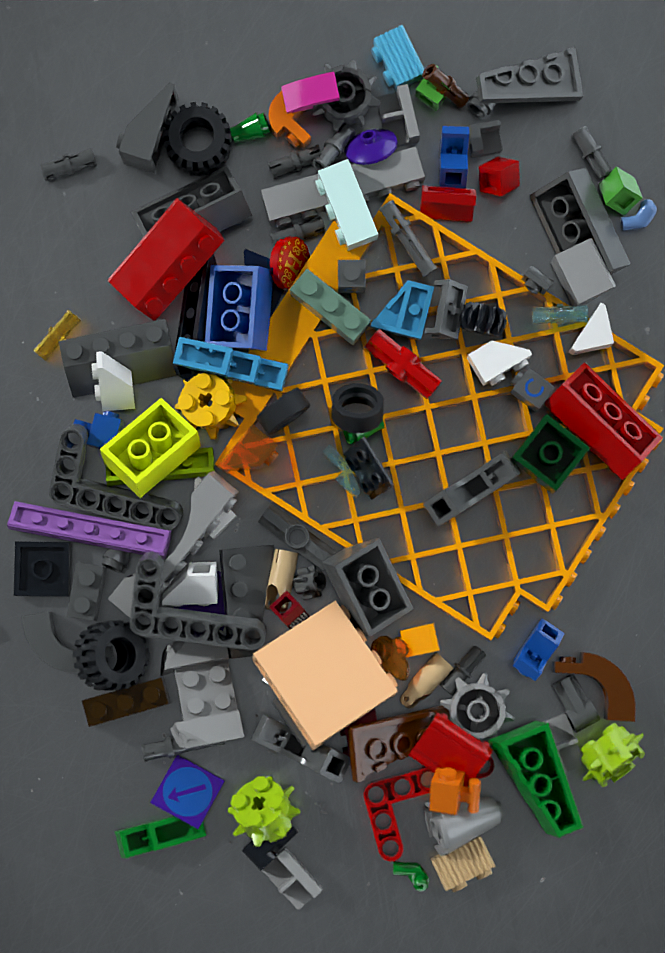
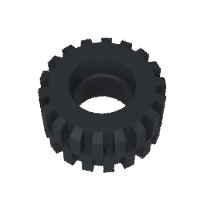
(197, 117)
(92, 661)

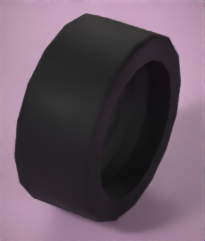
(359, 394)
(283, 411)

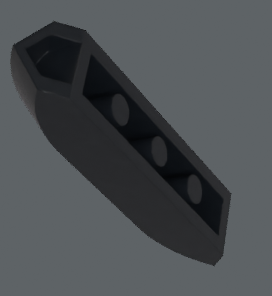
(194, 313)

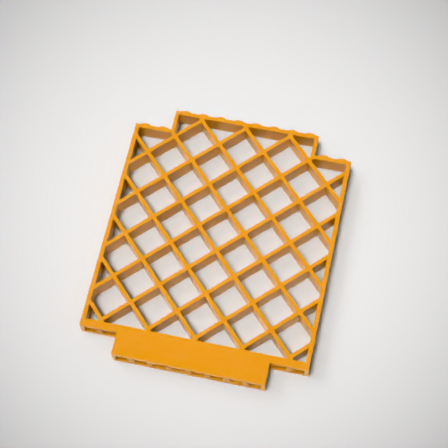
(295, 326)

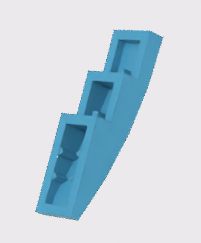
(230, 364)

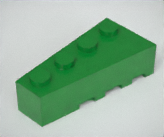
(538, 773)

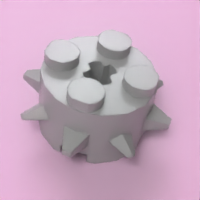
(489, 699)

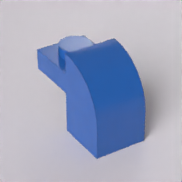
(453, 157)
(537, 649)

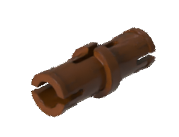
(436, 77)

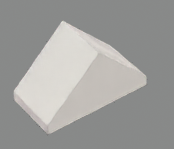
(595, 334)

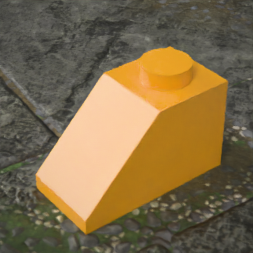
(420, 639)

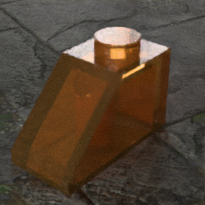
(250, 452)

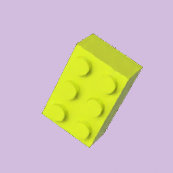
(150, 447)

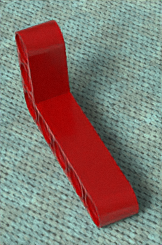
(391, 796)

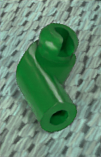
(414, 872)

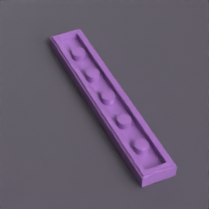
(88, 529)

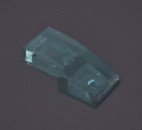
(346, 477)

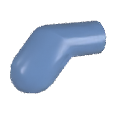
(642, 218)

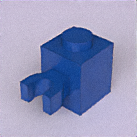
(102, 428)

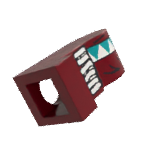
(294, 615)

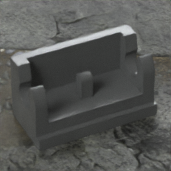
(449, 309)

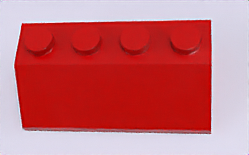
(166, 259)
(603, 421)

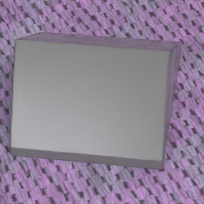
(582, 273)

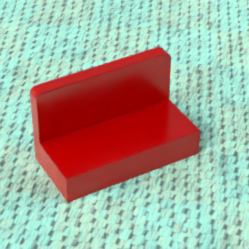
(448, 203)

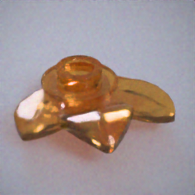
(393, 656)

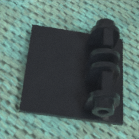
(368, 469)

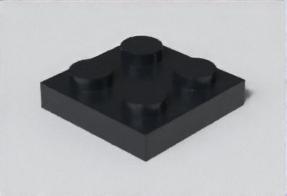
(42, 569)

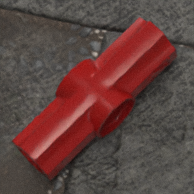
(403, 364)

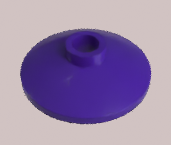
(371, 146)

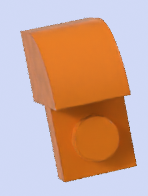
(282, 123)

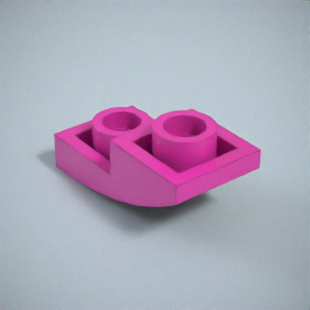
(309, 92)

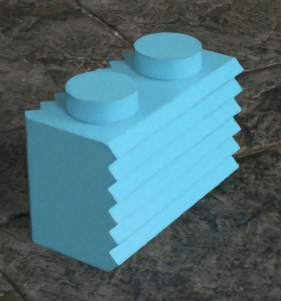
(398, 58)

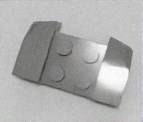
(203, 693)

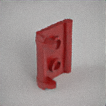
(451, 747)

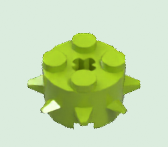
(611, 755)
(263, 810)

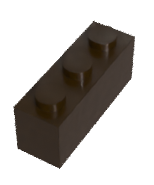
(126, 701)

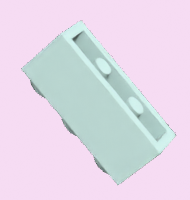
(346, 205)

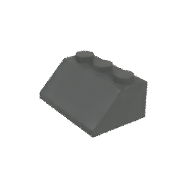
(368, 586)

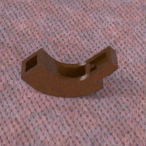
(616, 688)

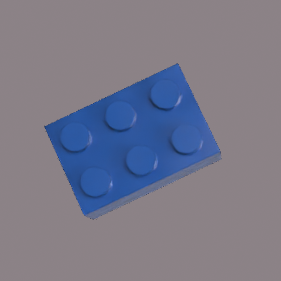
(239, 307)

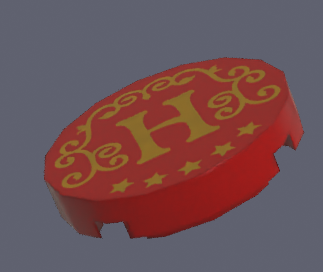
(288, 260)

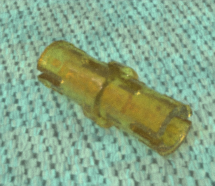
(56, 334)

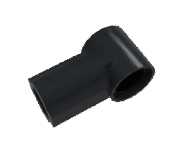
(267, 851)

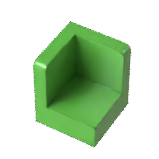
(429, 95)
(620, 191)

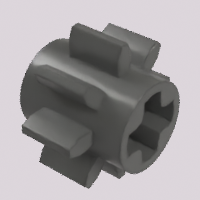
(309, 582)

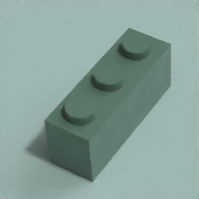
(330, 307)

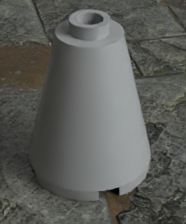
(457, 830)

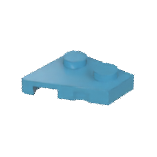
(406, 312)

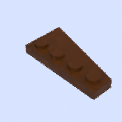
(387, 740)

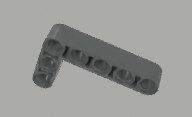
(103, 493)
(185, 618)

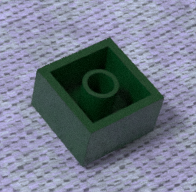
(550, 454)

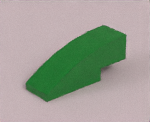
(155, 836)

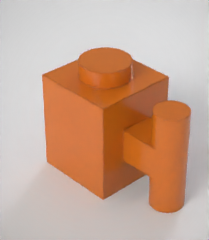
(448, 792)

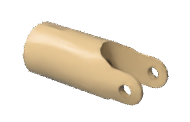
(281, 576)
(426, 681)

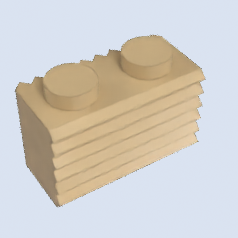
(463, 865)

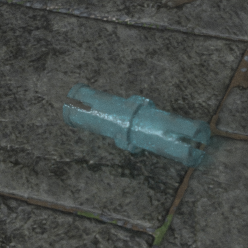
(560, 314)

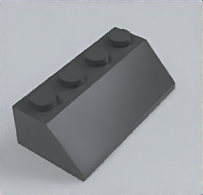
(212, 197)
(575, 213)
(140, 348)

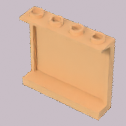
(325, 674)

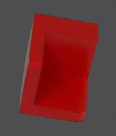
(499, 176)

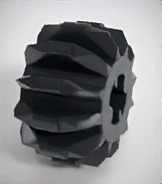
(483, 319)

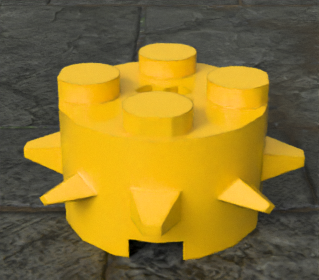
(195, 399)

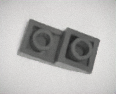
(536, 281)

